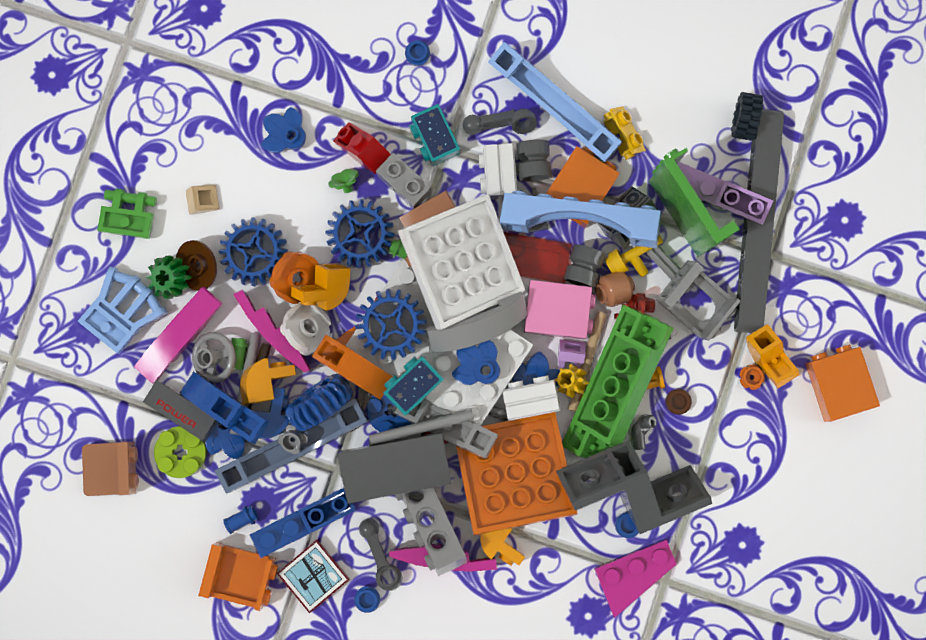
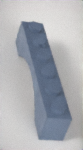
(273, 456)

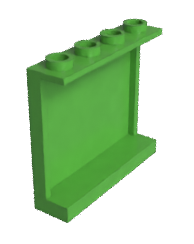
(686, 206)

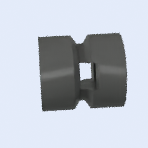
(534, 160)
(584, 266)

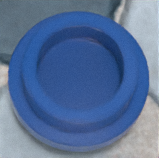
(417, 53)
(367, 599)

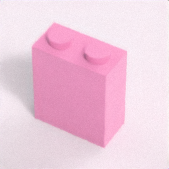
(559, 310)

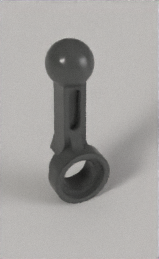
(474, 124)
(369, 529)

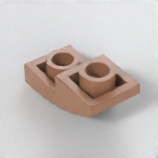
(428, 209)

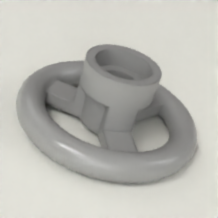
(205, 357)

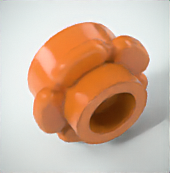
(758, 374)

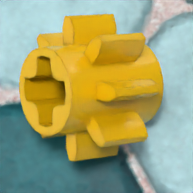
(571, 381)

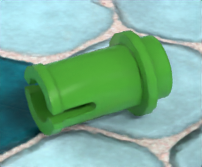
(397, 249)
(239, 346)

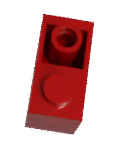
(361, 147)

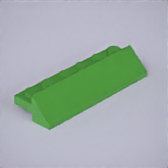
(617, 383)

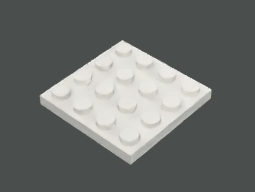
(461, 261)

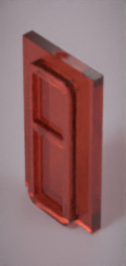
(539, 257)

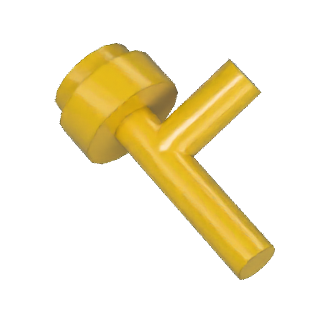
(618, 262)

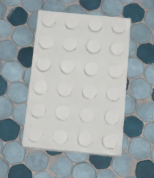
(449, 393)

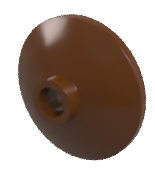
(200, 262)

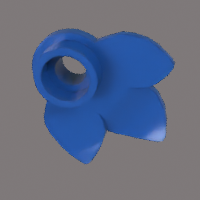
(280, 130)
(473, 361)
(536, 367)
(222, 439)

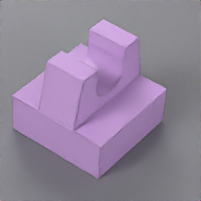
(571, 352)

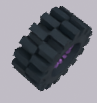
(747, 116)

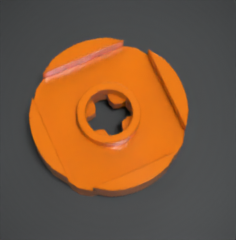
(284, 271)

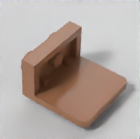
(110, 469)

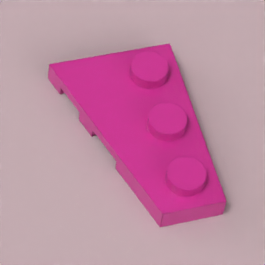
(633, 574)

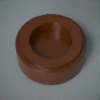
(678, 401)

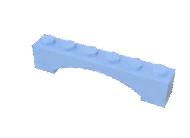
(555, 101)
(525, 211)

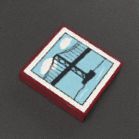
(313, 576)

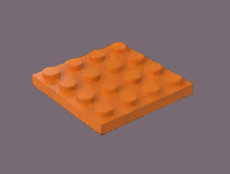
(518, 477)

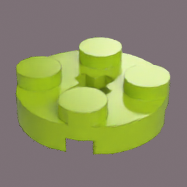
(169, 463)

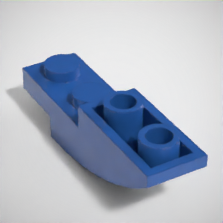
(224, 408)
(301, 523)

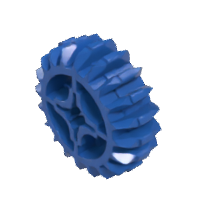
(370, 228)
(256, 240)
(371, 312)
(319, 402)

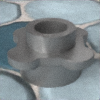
(289, 445)

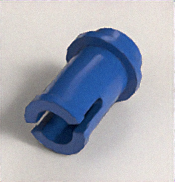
(241, 519)

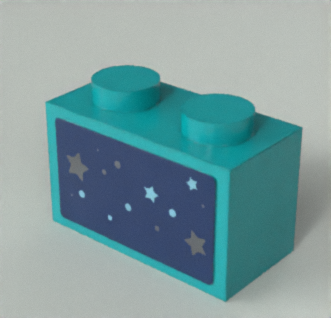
(434, 135)
(413, 385)

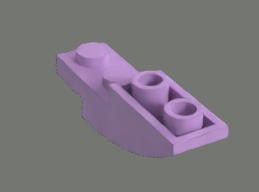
(727, 195)

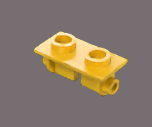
(620, 122)

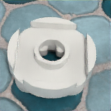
(294, 328)

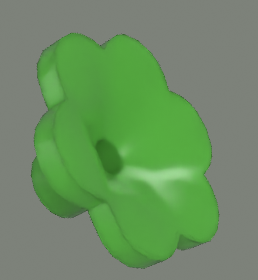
(344, 180)

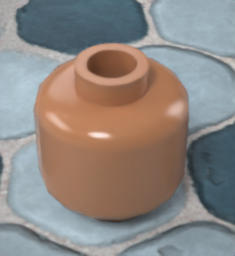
(614, 289)

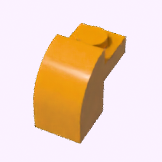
(330, 286)
(769, 355)
(256, 380)
(495, 542)

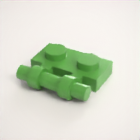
(123, 221)

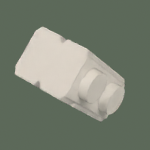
(499, 170)
(531, 399)

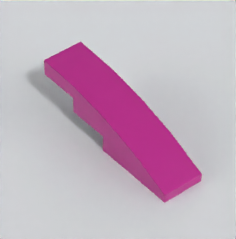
(265, 325)
(178, 335)
(416, 554)

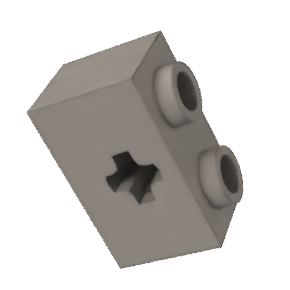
(403, 181)

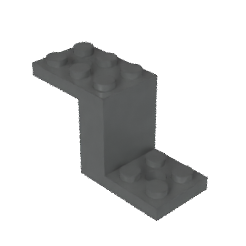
(622, 472)

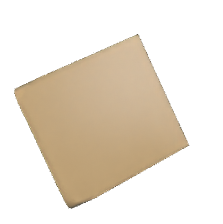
(202, 199)

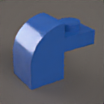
(276, 421)

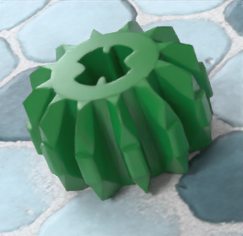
(176, 282)

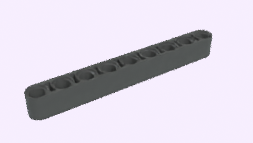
(756, 237)

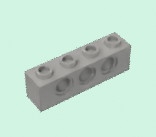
(441, 559)

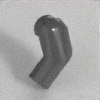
(640, 428)

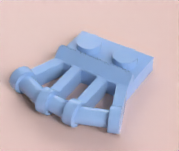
(108, 322)

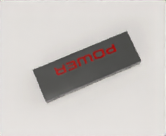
(180, 410)

